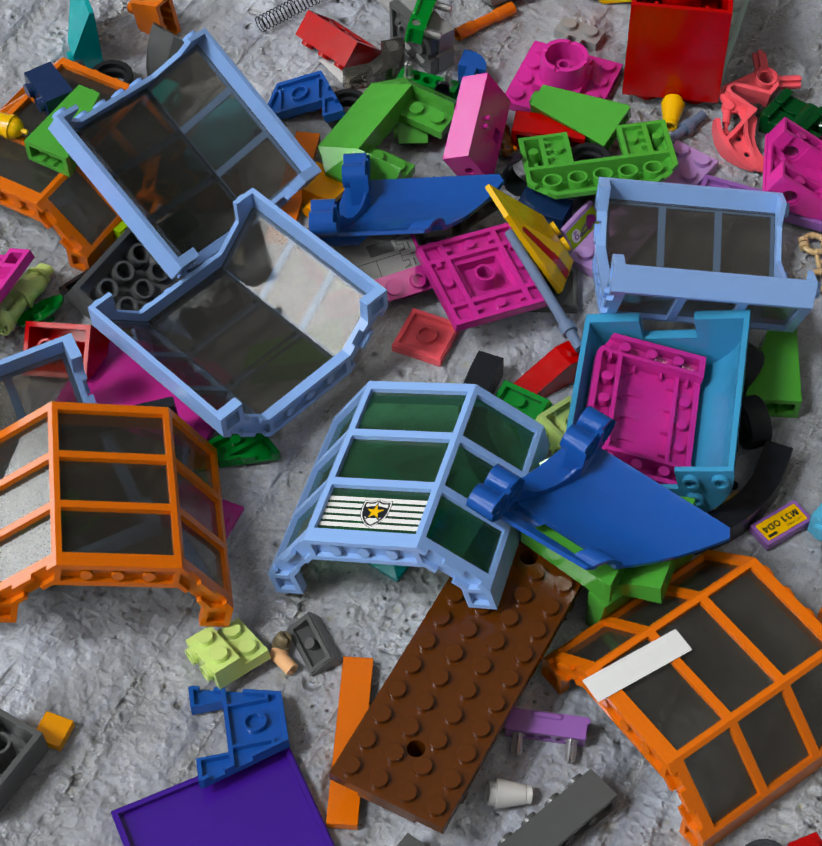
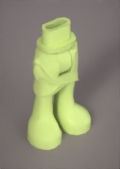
(23, 295)

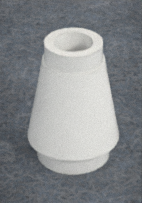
(506, 793)

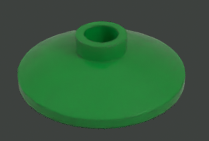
(42, 311)

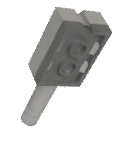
(433, 54)

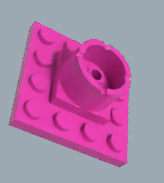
(562, 66)
(479, 277)

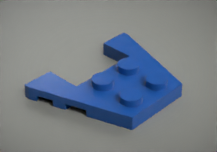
(305, 95)
(253, 729)

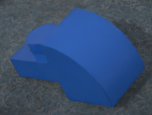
(470, 64)

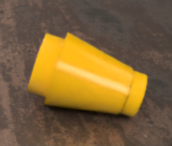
(672, 109)

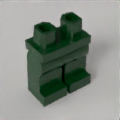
(785, 105)

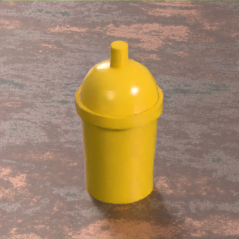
(11, 126)

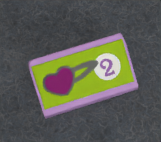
(579, 225)

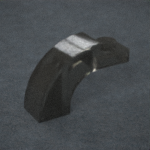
(382, 69)

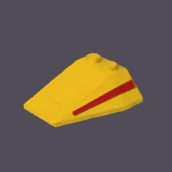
(537, 237)

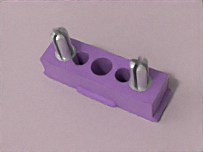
(547, 728)

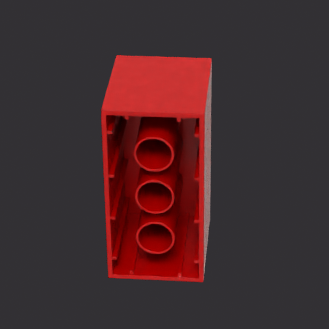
(677, 49)

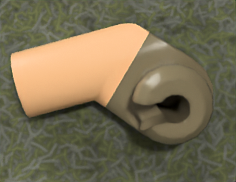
(280, 653)

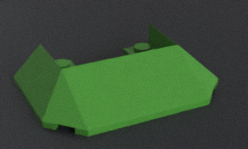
(373, 119)
(553, 172)

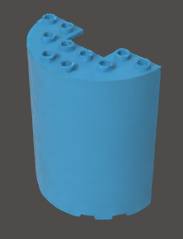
(723, 340)

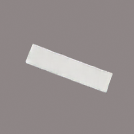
(636, 665)

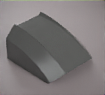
(160, 47)

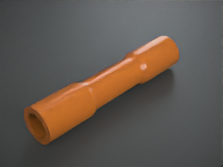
(497, 15)

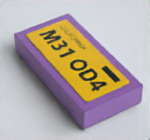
(780, 525)

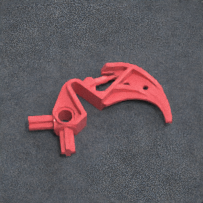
(753, 88)

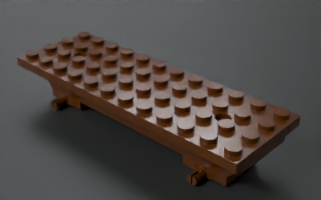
(454, 694)

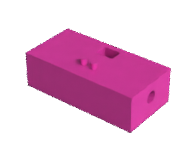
(476, 126)

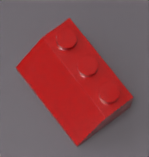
(335, 41)
(90, 341)

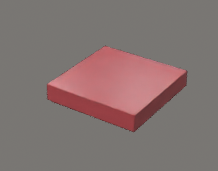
(425, 337)

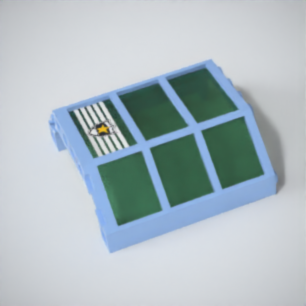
(399, 484)

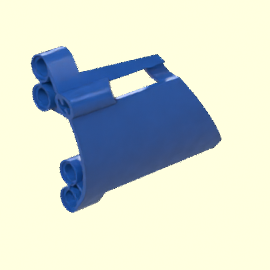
(395, 204)
(597, 504)

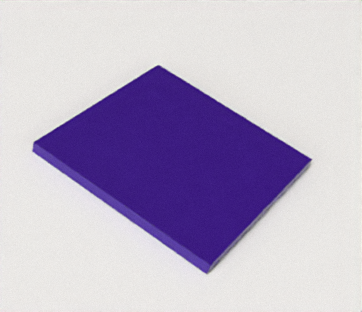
(250, 808)

